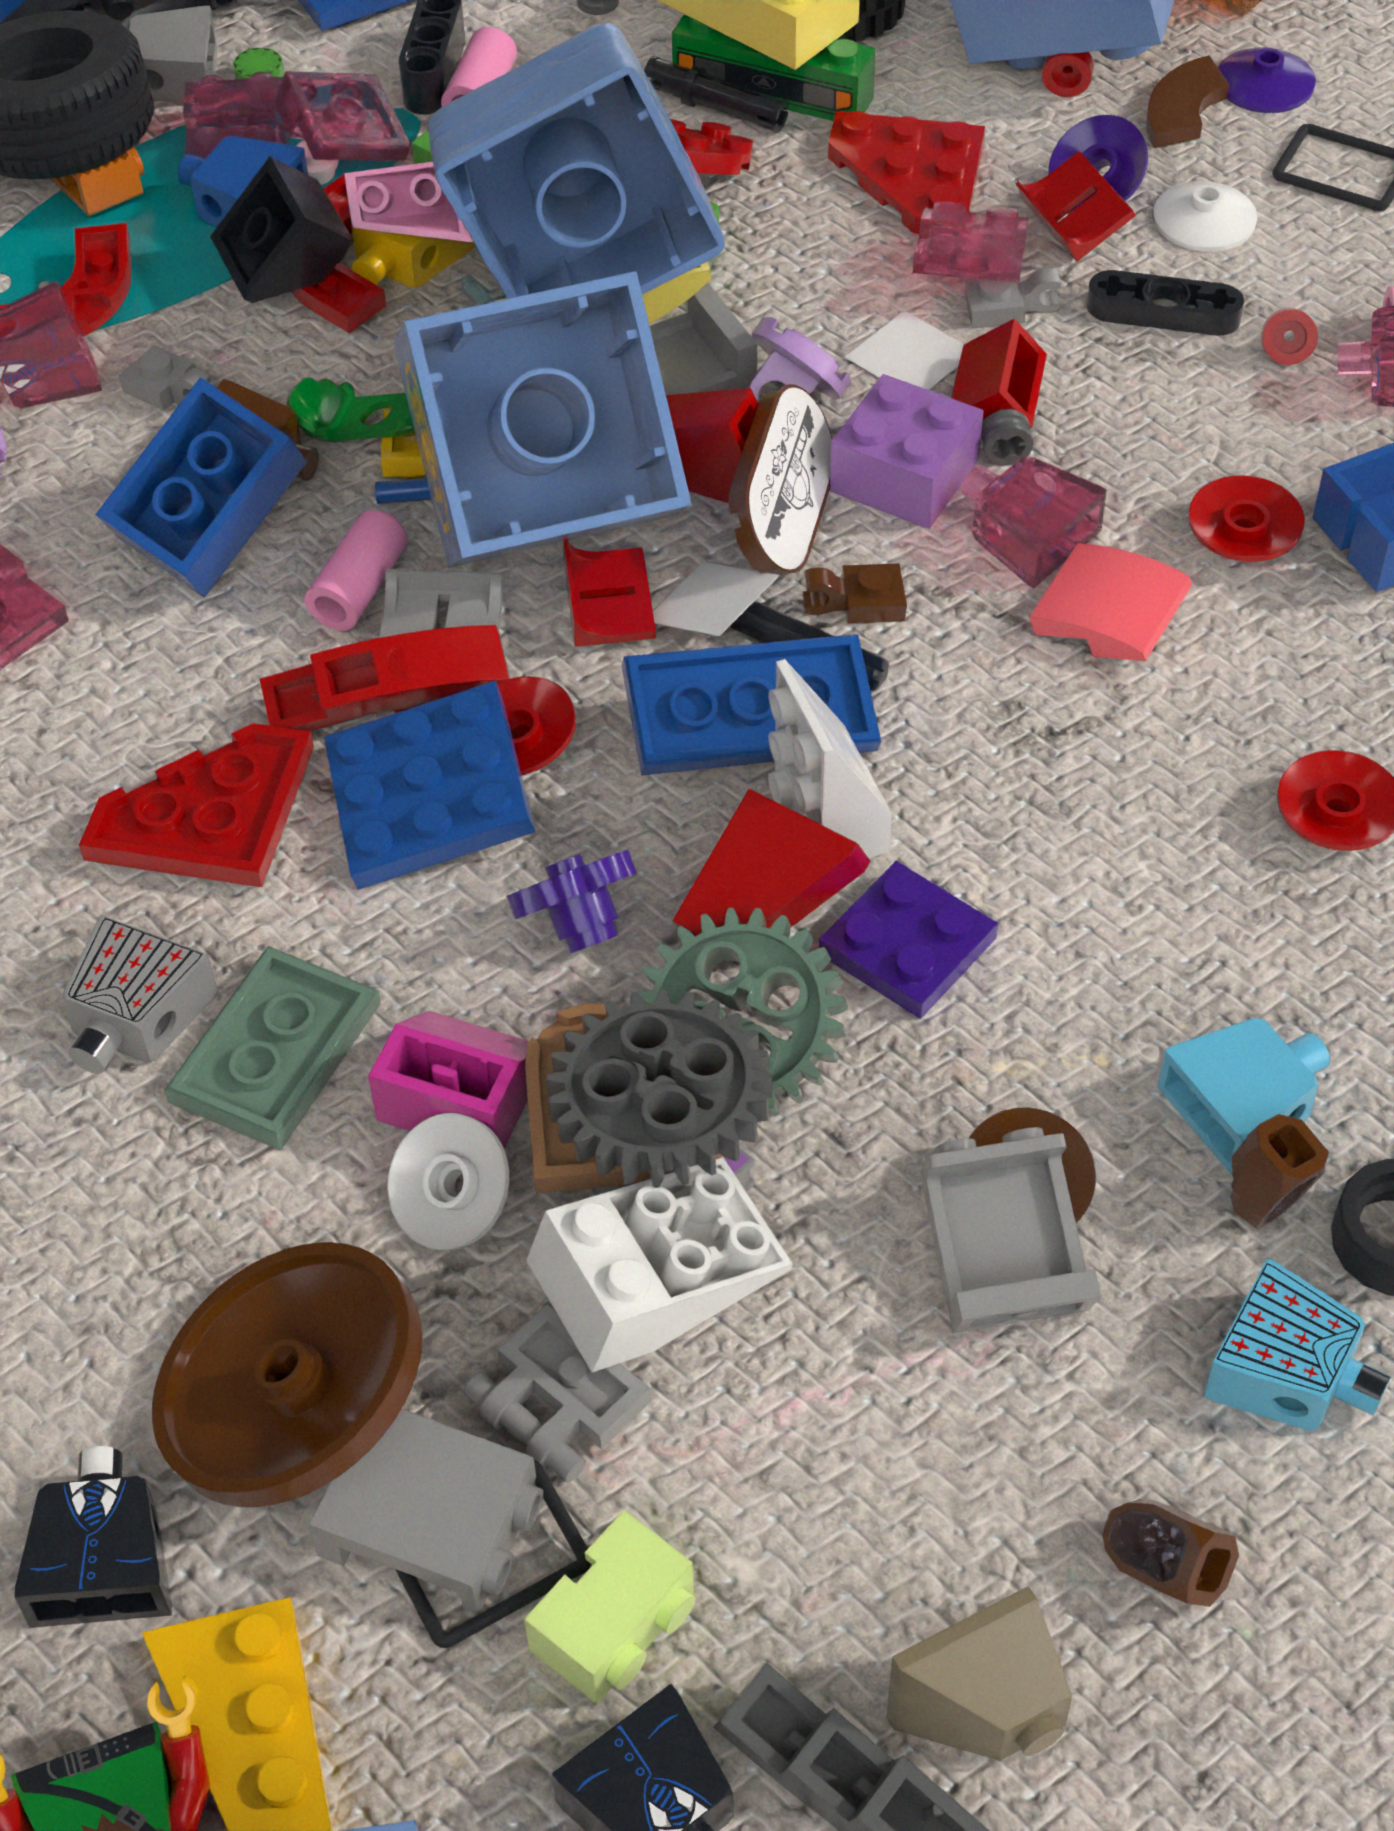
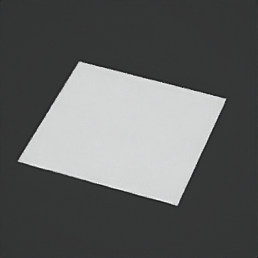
(909, 352)
(712, 598)

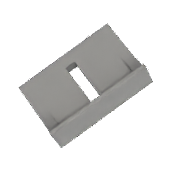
(415, 595)

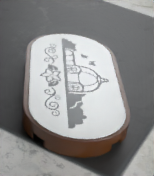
(782, 481)

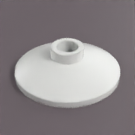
(1204, 216)
(425, 1179)

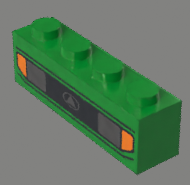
(828, 82)

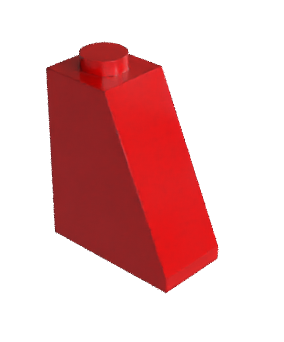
(711, 436)
(770, 863)

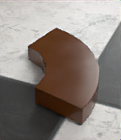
(1180, 100)

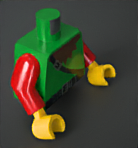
(120, 1783)

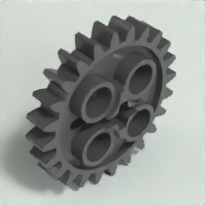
(659, 1088)

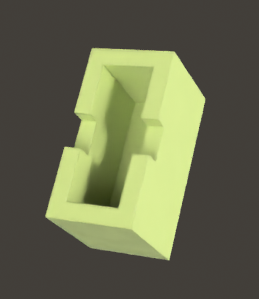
(605, 1621)

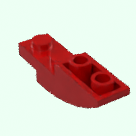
(384, 675)

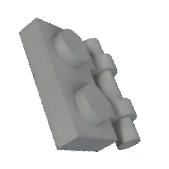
(550, 1365)

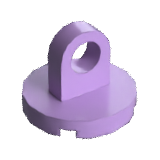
(795, 361)

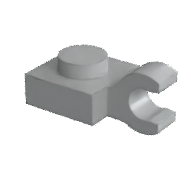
(999, 301)
(160, 377)

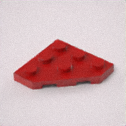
(908, 160)
(207, 812)

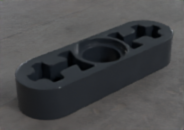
(1215, 311)

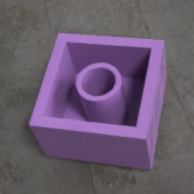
(905, 450)

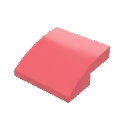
(1112, 601)

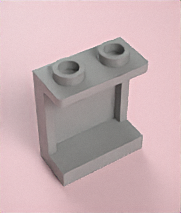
(704, 348)
(1006, 1231)
(432, 1507)

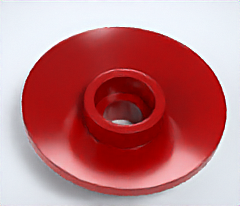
(1246, 518)
(539, 720)
(1338, 800)

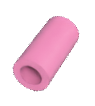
(484, 59)
(356, 570)

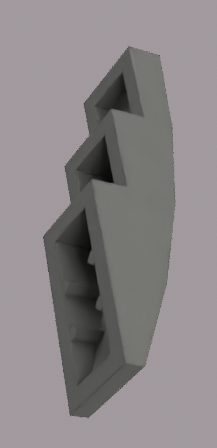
(834, 1763)

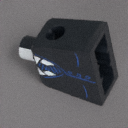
(93, 1549)
(647, 1775)

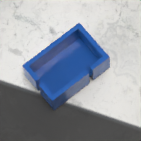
(1358, 512)

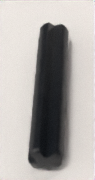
(774, 626)

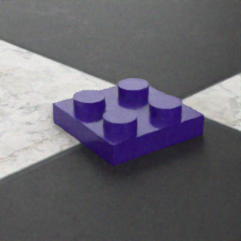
(908, 939)

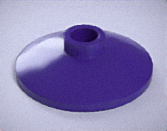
(1267, 80)
(1107, 142)

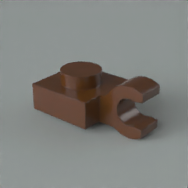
(863, 591)

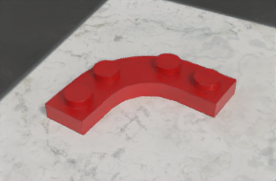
(99, 275)
(344, 295)

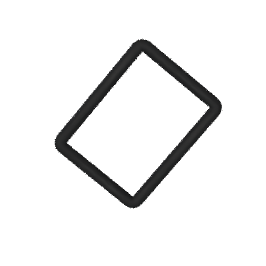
(1279, 174)
(520, 1599)

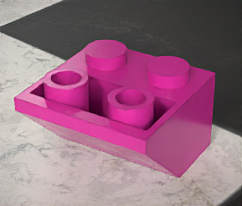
(449, 1067)

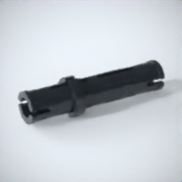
(697, 87)

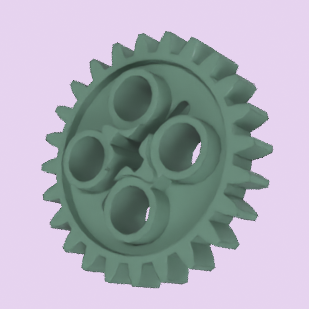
(766, 963)

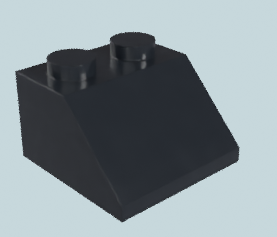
(280, 234)

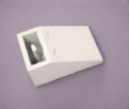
(821, 768)
(652, 1261)

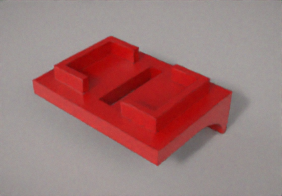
(1063, 191)
(603, 575)

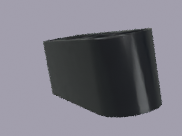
(431, 53)

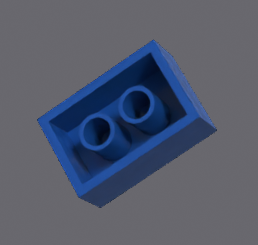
(202, 487)

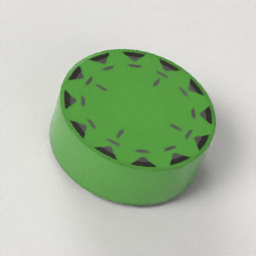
(258, 60)

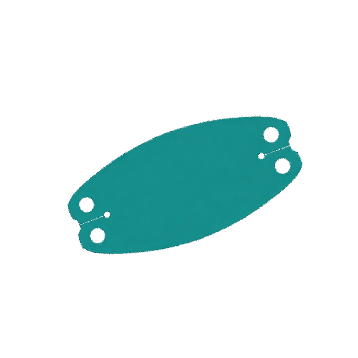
(168, 239)

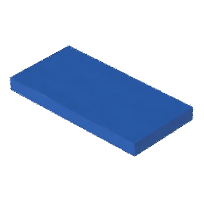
(715, 704)

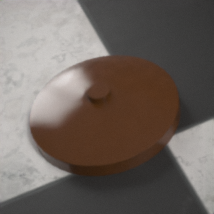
(287, 1374)

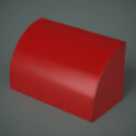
(1001, 371)

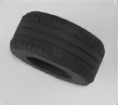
(69, 93)

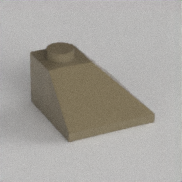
(984, 1683)

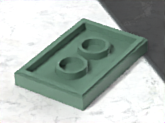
(273, 1047)

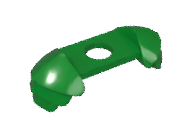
(335, 414)

